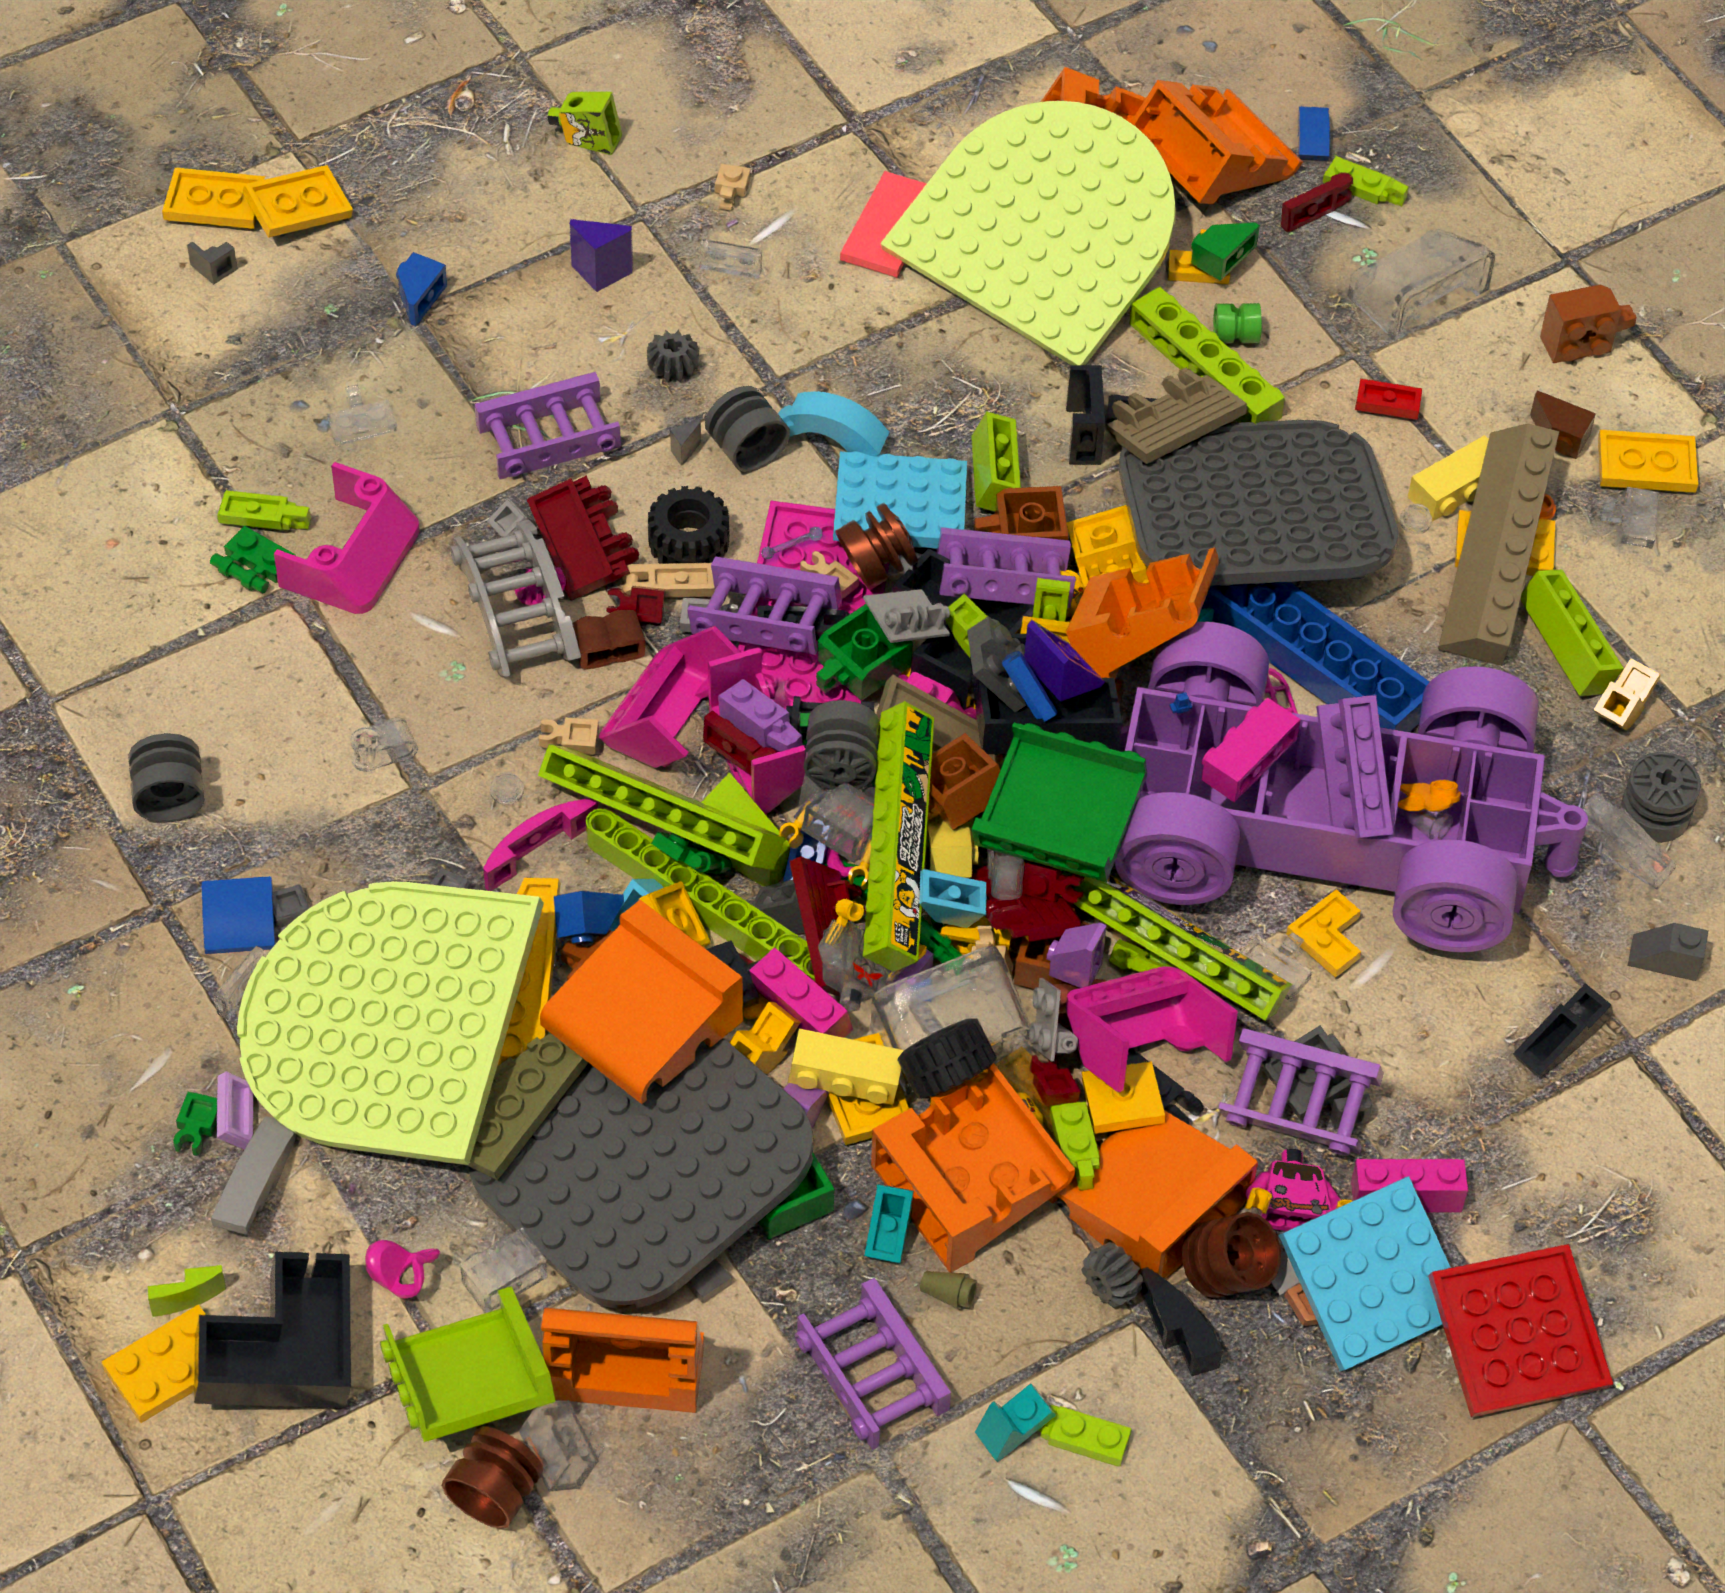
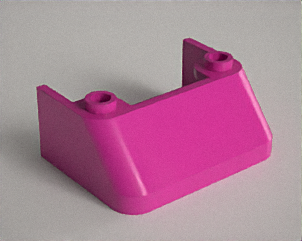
(363, 568)
(665, 698)
(774, 775)
(1144, 1010)

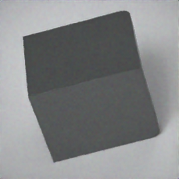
(213, 262)

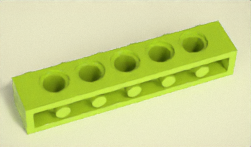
(1195, 347)

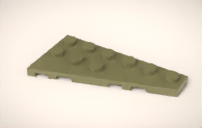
(521, 1100)

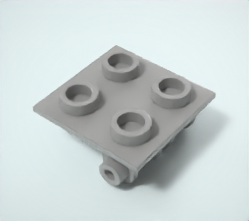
(908, 615)
(1046, 1033)

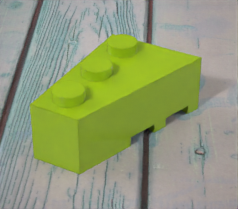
(734, 800)

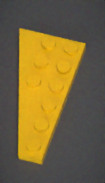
(538, 974)

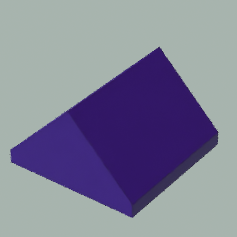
(601, 252)
(1058, 663)

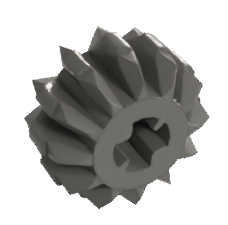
(673, 355)
(1112, 1274)

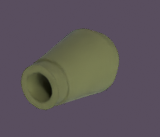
(951, 1288)

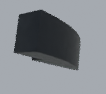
(1564, 1031)
(1180, 1323)

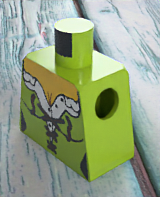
(589, 121)

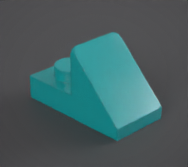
(889, 1223)
(1010, 1425)

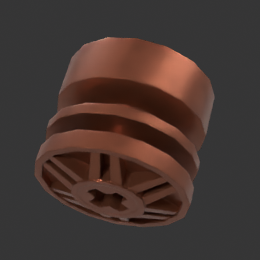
(877, 546)
(1231, 1255)
(492, 1477)

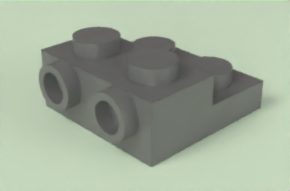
(988, 647)
(1305, 1077)

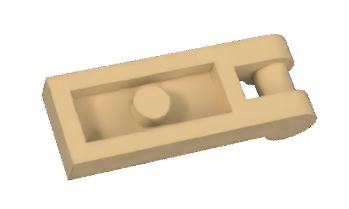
(676, 578)

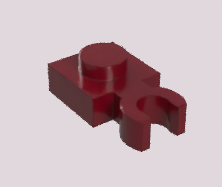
(645, 601)
(1049, 883)
(1053, 1084)

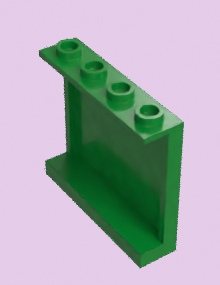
(1061, 802)

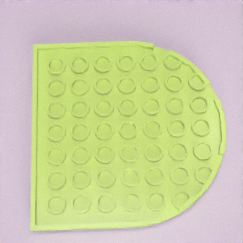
(1045, 223)
(387, 1016)

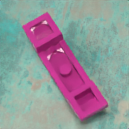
(533, 833)

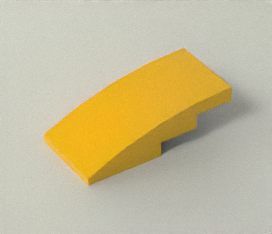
(1105, 545)

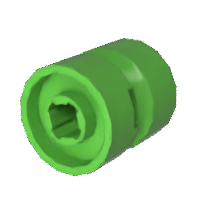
(1237, 323)

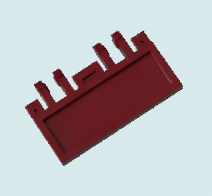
(579, 536)
(817, 893)
(1027, 914)

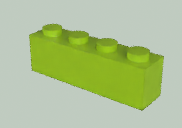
(1571, 632)

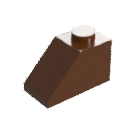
(1570, 420)

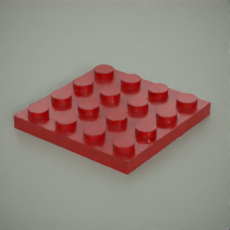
(1520, 1330)

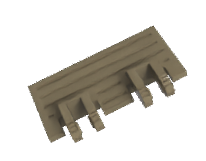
(1189, 412)
(948, 721)

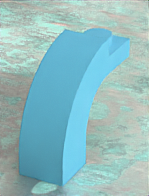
(837, 418)

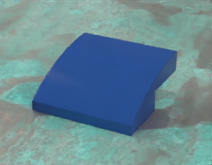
(1029, 686)
(238, 915)

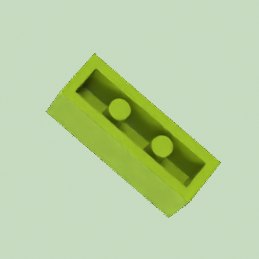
(994, 458)

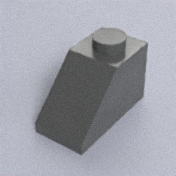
(781, 904)
(1670, 950)

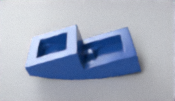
(1313, 133)

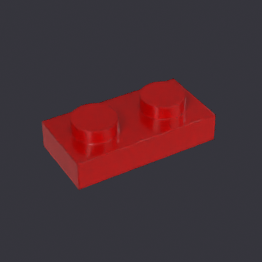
(1388, 399)

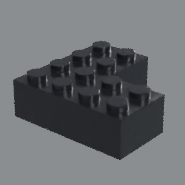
(943, 657)
(1085, 716)
(287, 1358)

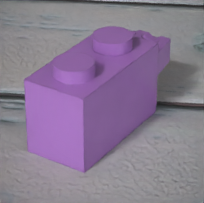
(758, 717)

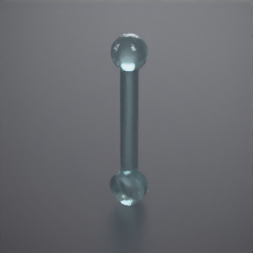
(815, 534)

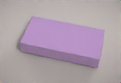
(234, 1110)

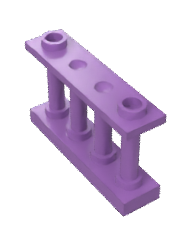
(542, 402)
(989, 551)
(768, 582)
(1355, 766)
(1292, 1057)
(891, 1334)

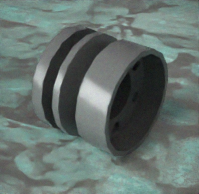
(747, 428)
(841, 744)
(166, 777)
(1662, 794)

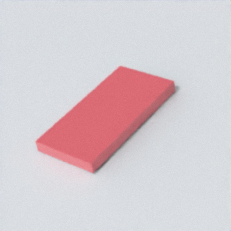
(880, 214)

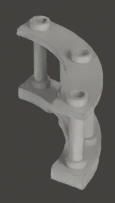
(542, 575)

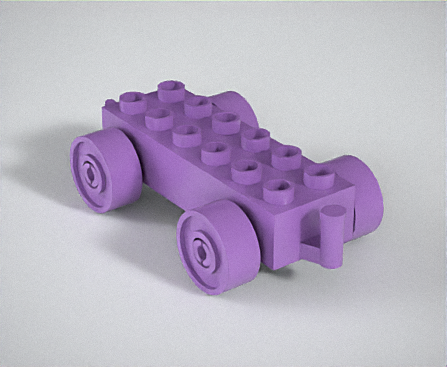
(1447, 891)

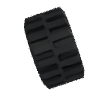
(688, 510)
(947, 1058)

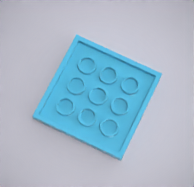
(916, 489)
(1369, 1272)

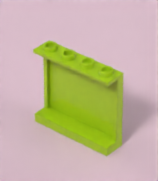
(469, 1371)

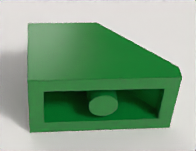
(1223, 247)

